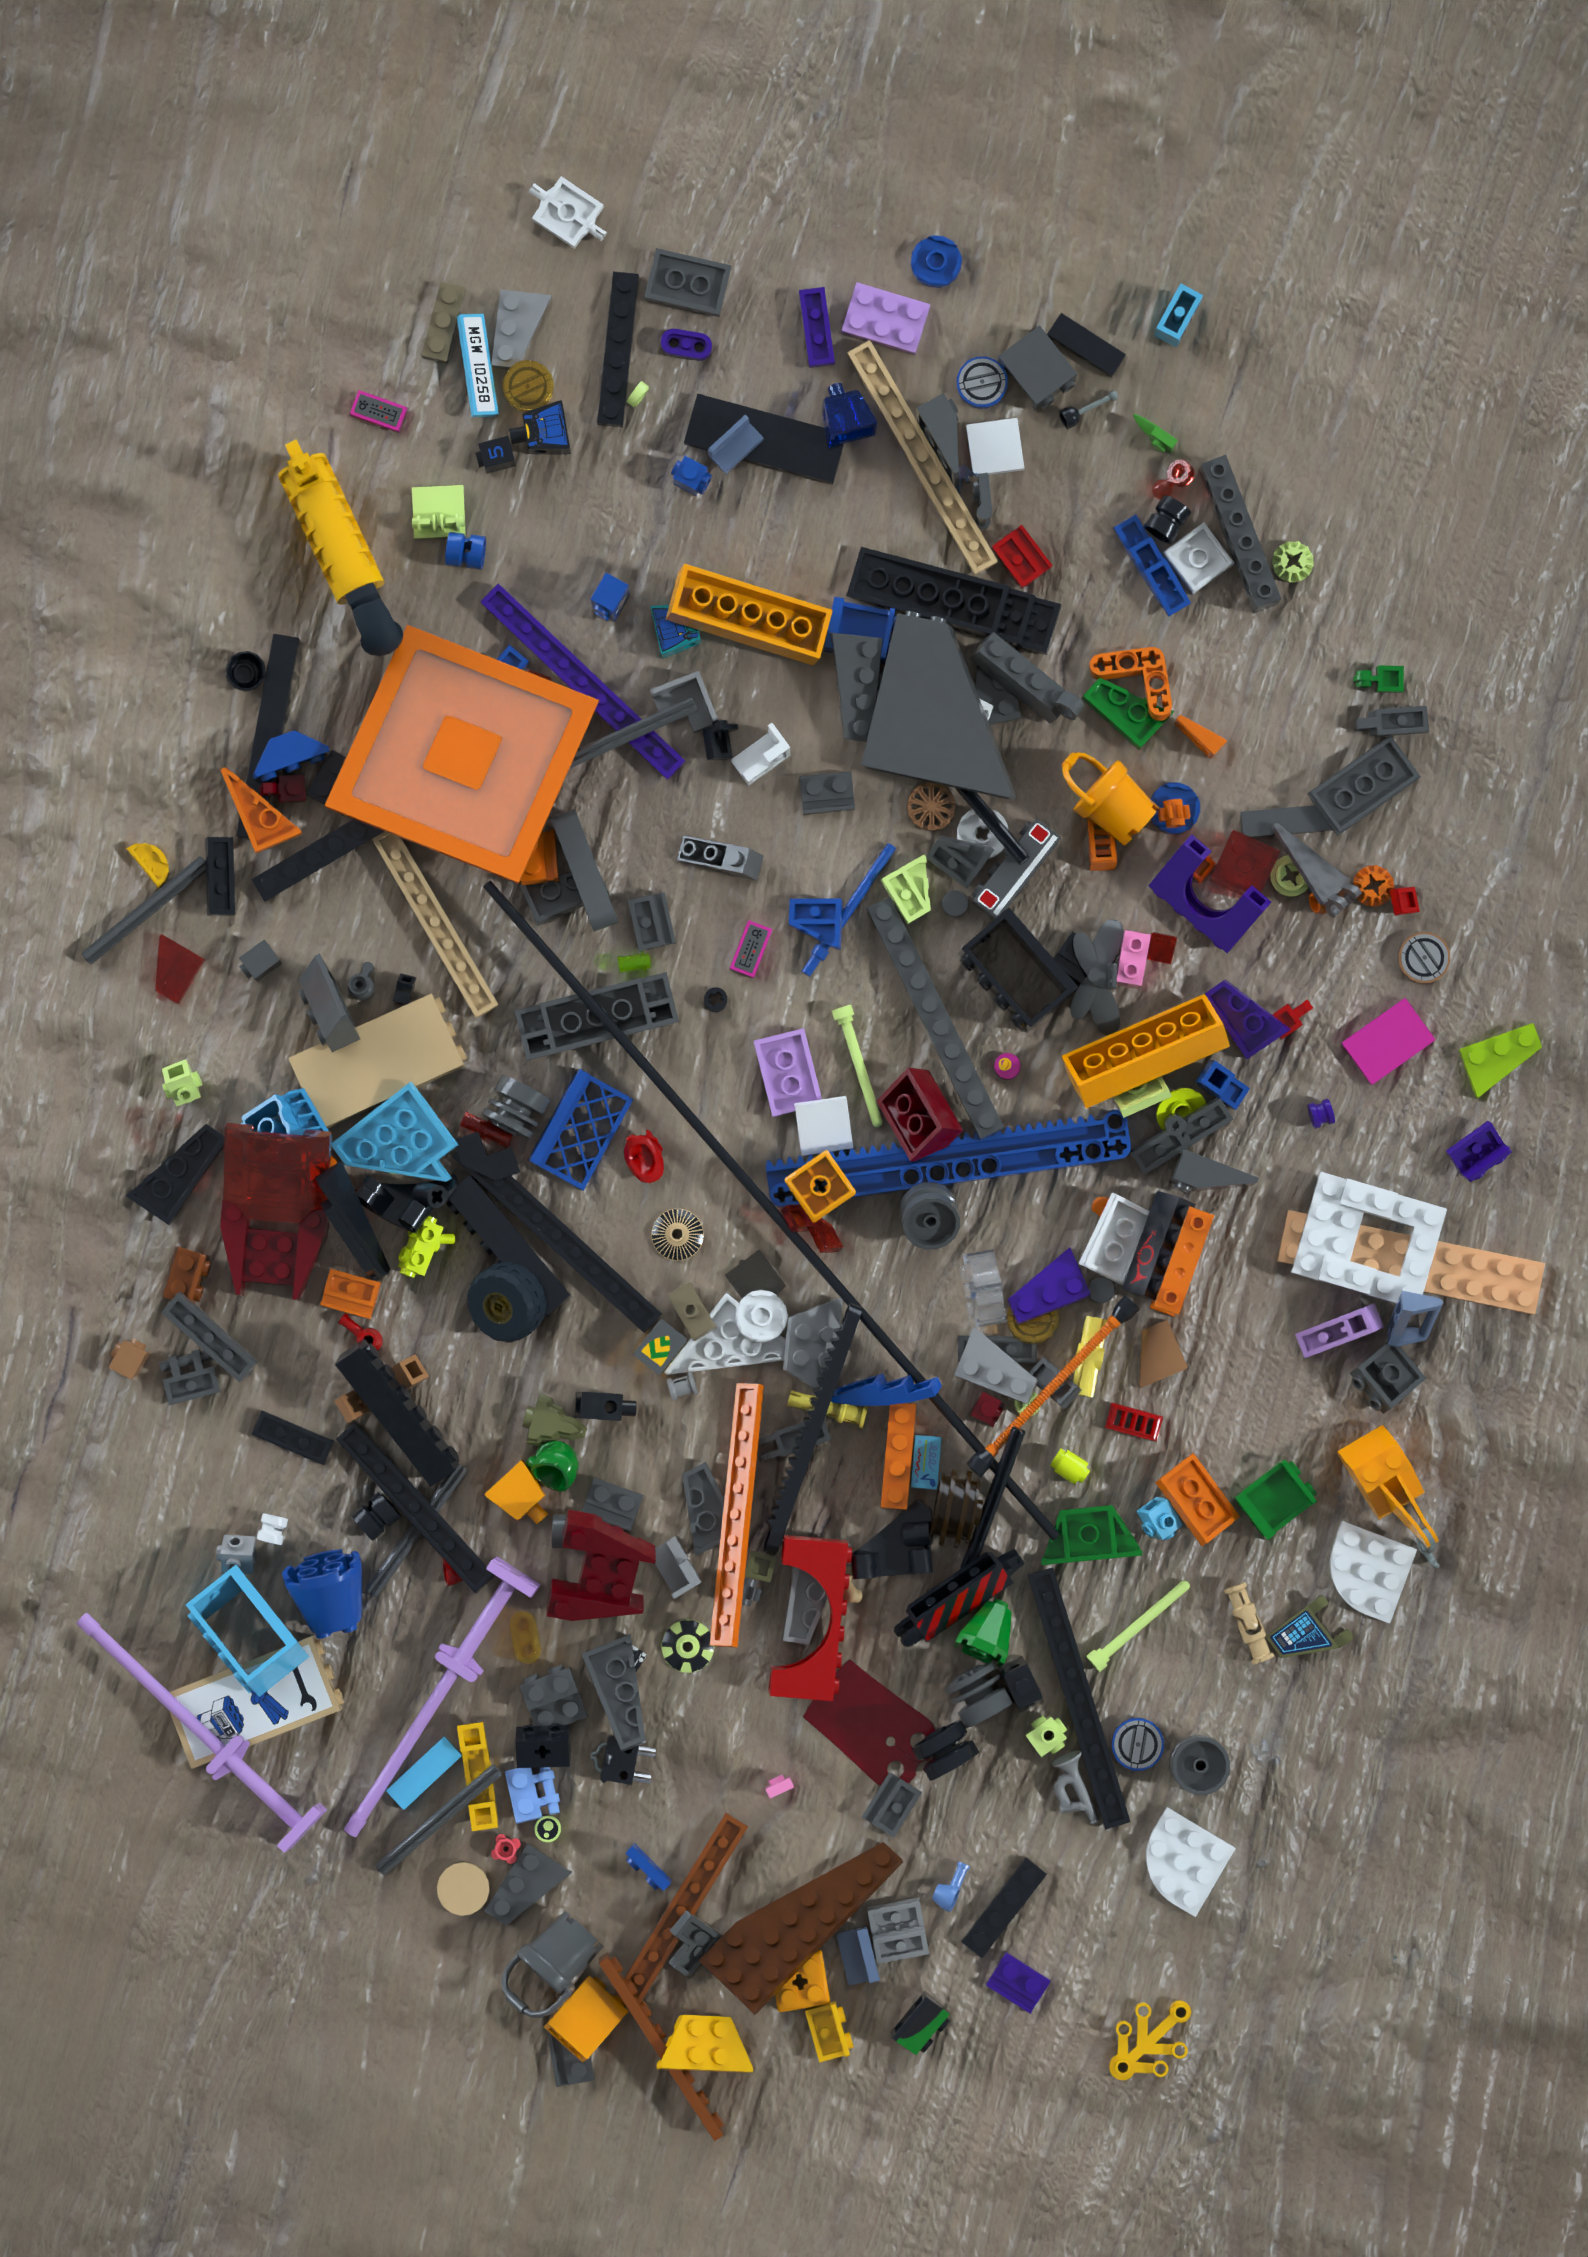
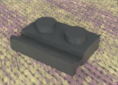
(827, 793)
(651, 921)
(613, 1503)
(891, 1804)
(568, 2067)

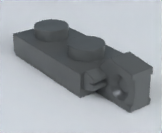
(1395, 721)

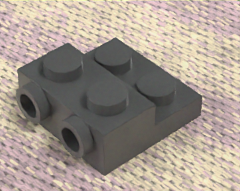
(1387, 1377)
(553, 1697)

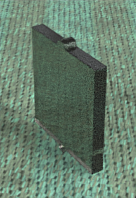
(754, 1275)

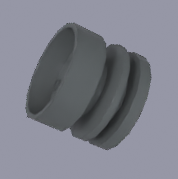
(516, 1106)
(979, 1695)

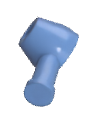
(947, 1895)

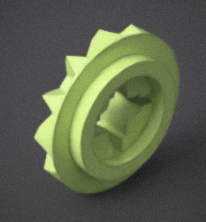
(1292, 573)
(1287, 887)

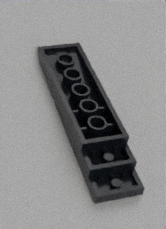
(961, 599)

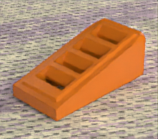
(1203, 738)
(1100, 859)

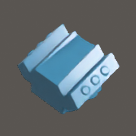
(285, 1114)

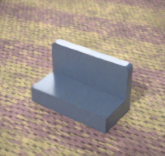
(734, 445)
(857, 1956)

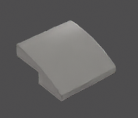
(898, 1930)

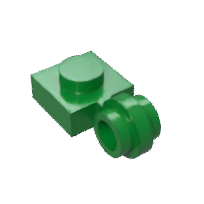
(1388, 679)

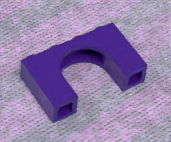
(1176, 888)

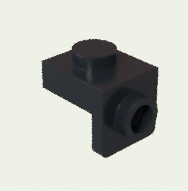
(718, 740)

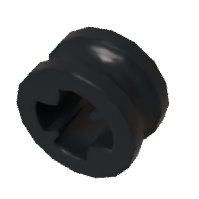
(713, 991)

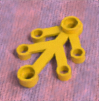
(1147, 2043)

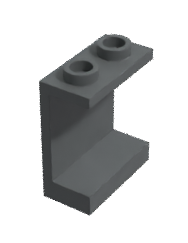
(1039, 368)

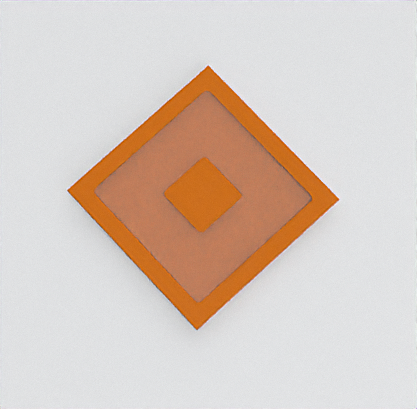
(462, 754)

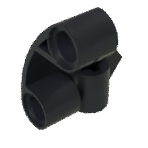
(404, 1204)
(899, 1547)

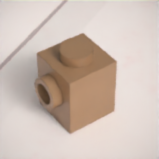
(129, 1358)

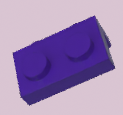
(1478, 1152)

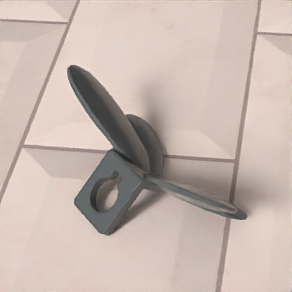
(1101, 977)

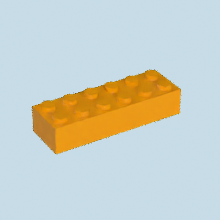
(749, 614)
(1145, 1051)

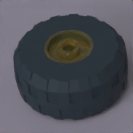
(506, 1302)

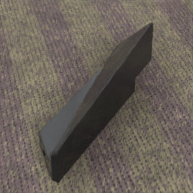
(350, 1221)

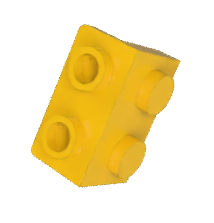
(828, 2032)

